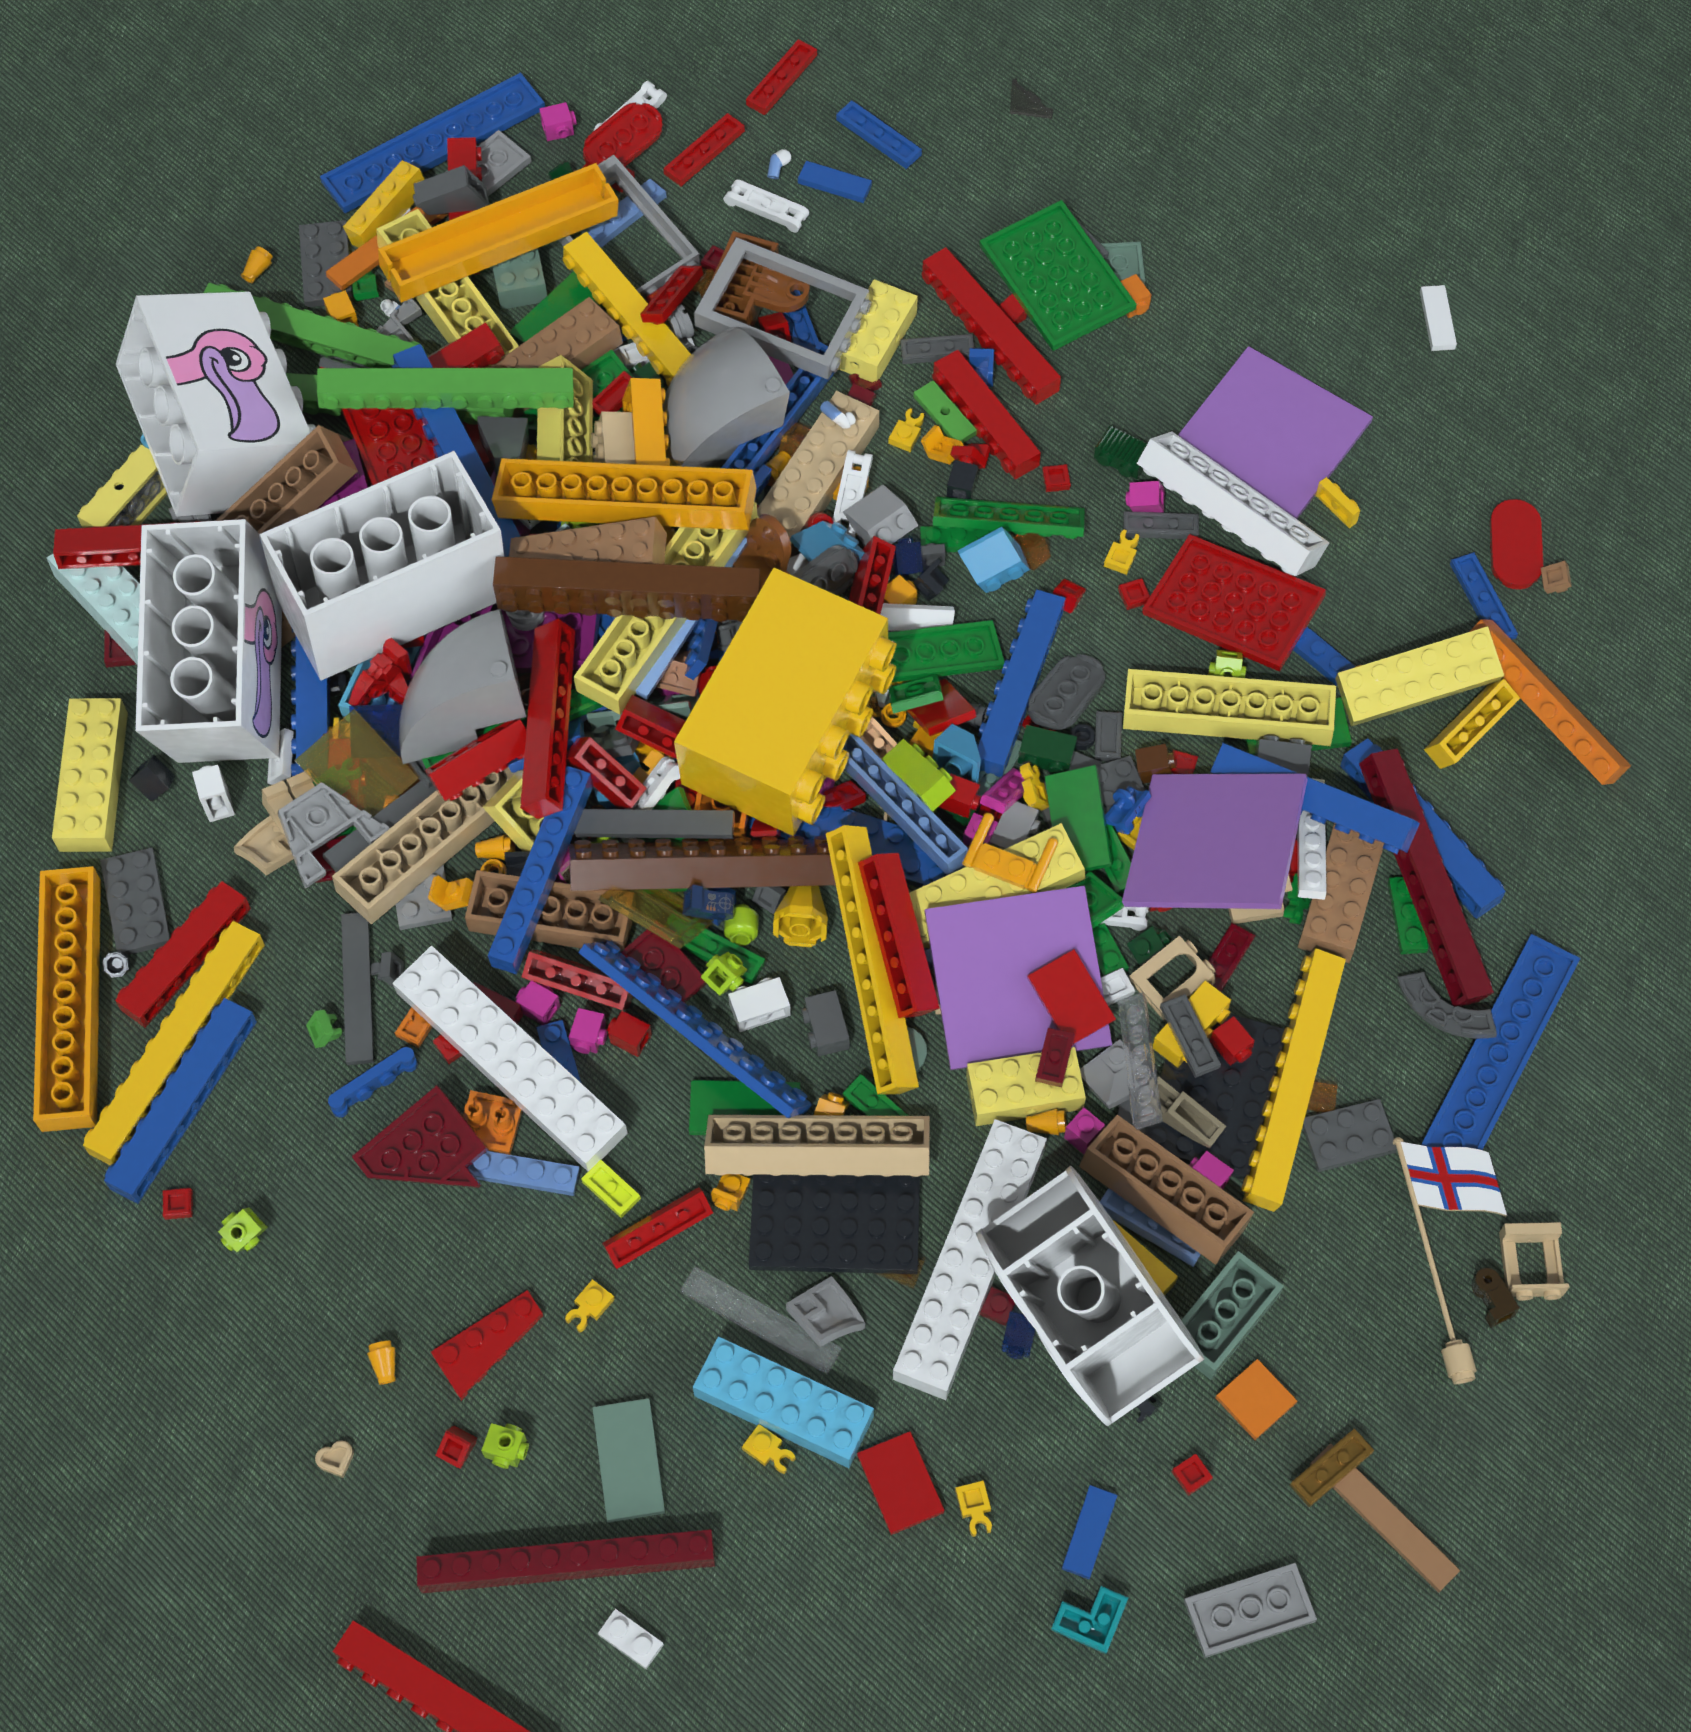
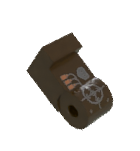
(1495, 1295)

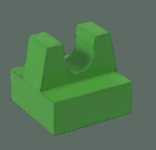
(321, 1028)

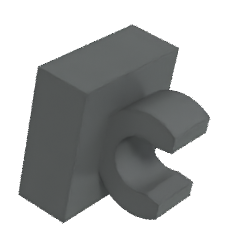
(769, 897)
(389, 968)

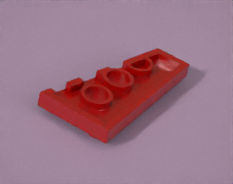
(475, 1350)

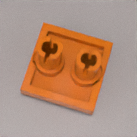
(493, 1120)

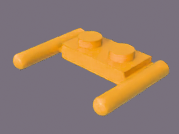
(1004, 864)

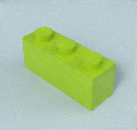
(920, 773)

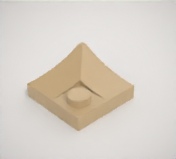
(264, 847)

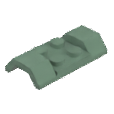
(677, 704)

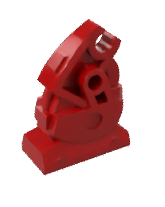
(382, 670)

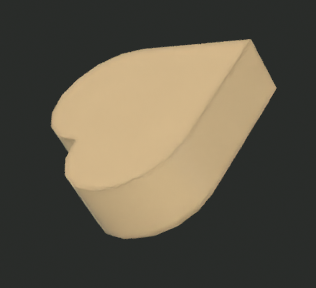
(335, 1458)

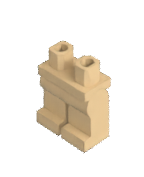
(281, 794)

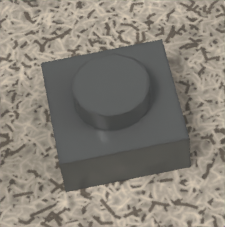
(931, 552)

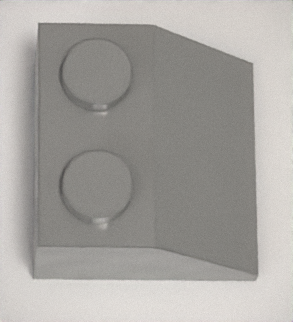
(880, 516)

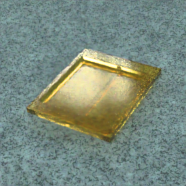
(357, 765)
(658, 912)

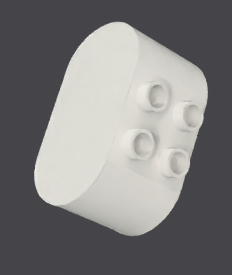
(1088, 1297)

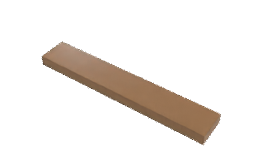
(1395, 1528)

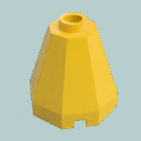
(801, 917)

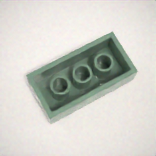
(520, 280)
(1230, 1311)

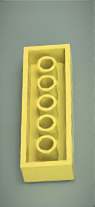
(567, 431)
(1419, 676)
(90, 775)

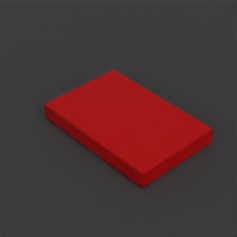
(941, 714)
(1071, 996)
(900, 1483)

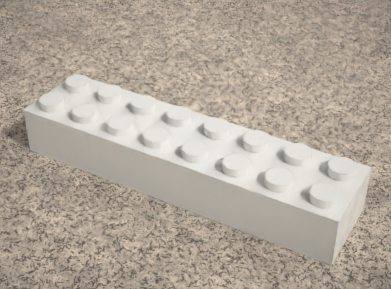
(1232, 503)

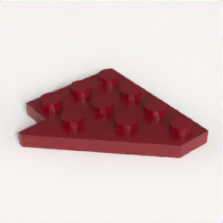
(424, 1146)

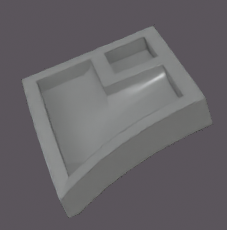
(1107, 1076)
(825, 1312)

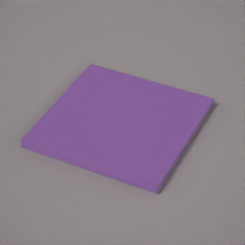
(1275, 430)
(1216, 841)
(983, 966)

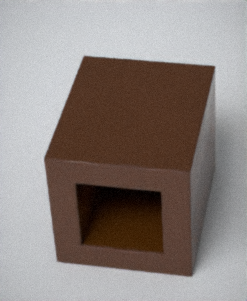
(1154, 761)

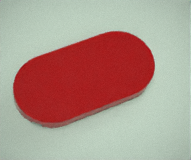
(624, 134)
(1516, 544)

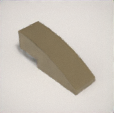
(1188, 1116)

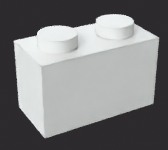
(213, 793)
(759, 1004)

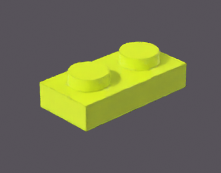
(610, 1188)

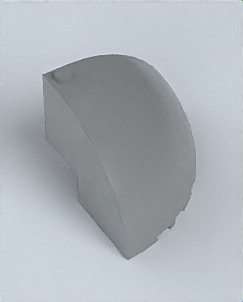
(722, 400)
(460, 688)

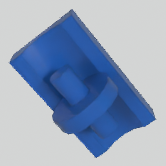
(1127, 806)

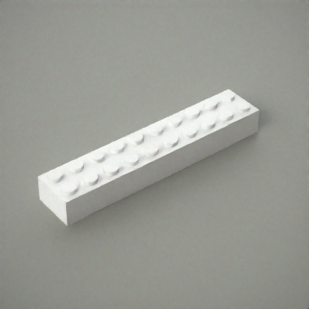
(510, 1058)
(963, 1269)

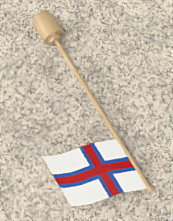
(1450, 1182)

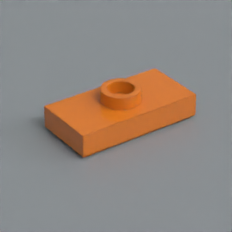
(413, 1028)

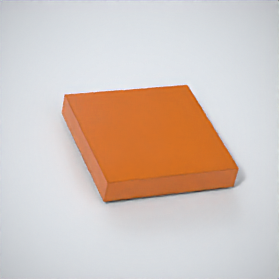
(1256, 1399)

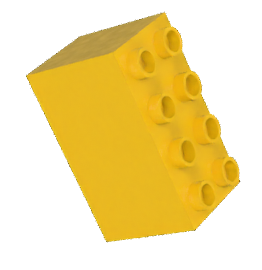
(786, 703)

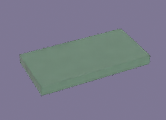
(628, 1460)

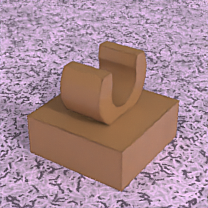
(1556, 577)

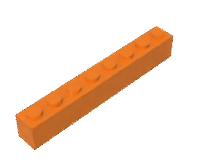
(1555, 709)

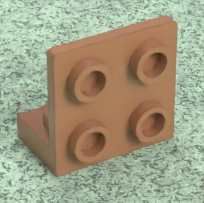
(675, 679)

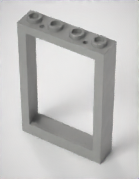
(616, 172)
(772, 345)

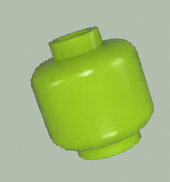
(743, 926)

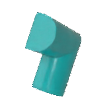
(1092, 1628)

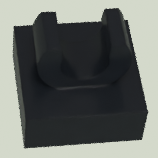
(1148, 1408)

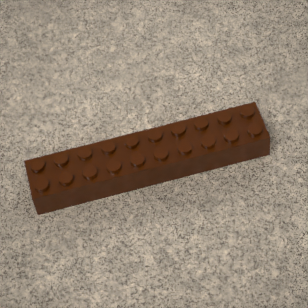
(625, 588)
(700, 863)

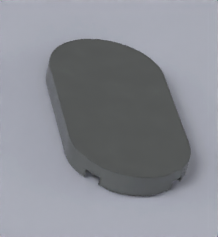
(831, 570)
(1066, 692)

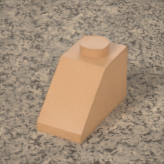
(878, 739)

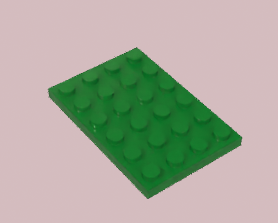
(1057, 275)

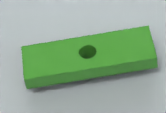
(944, 412)

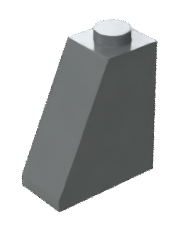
(451, 192)
(503, 438)

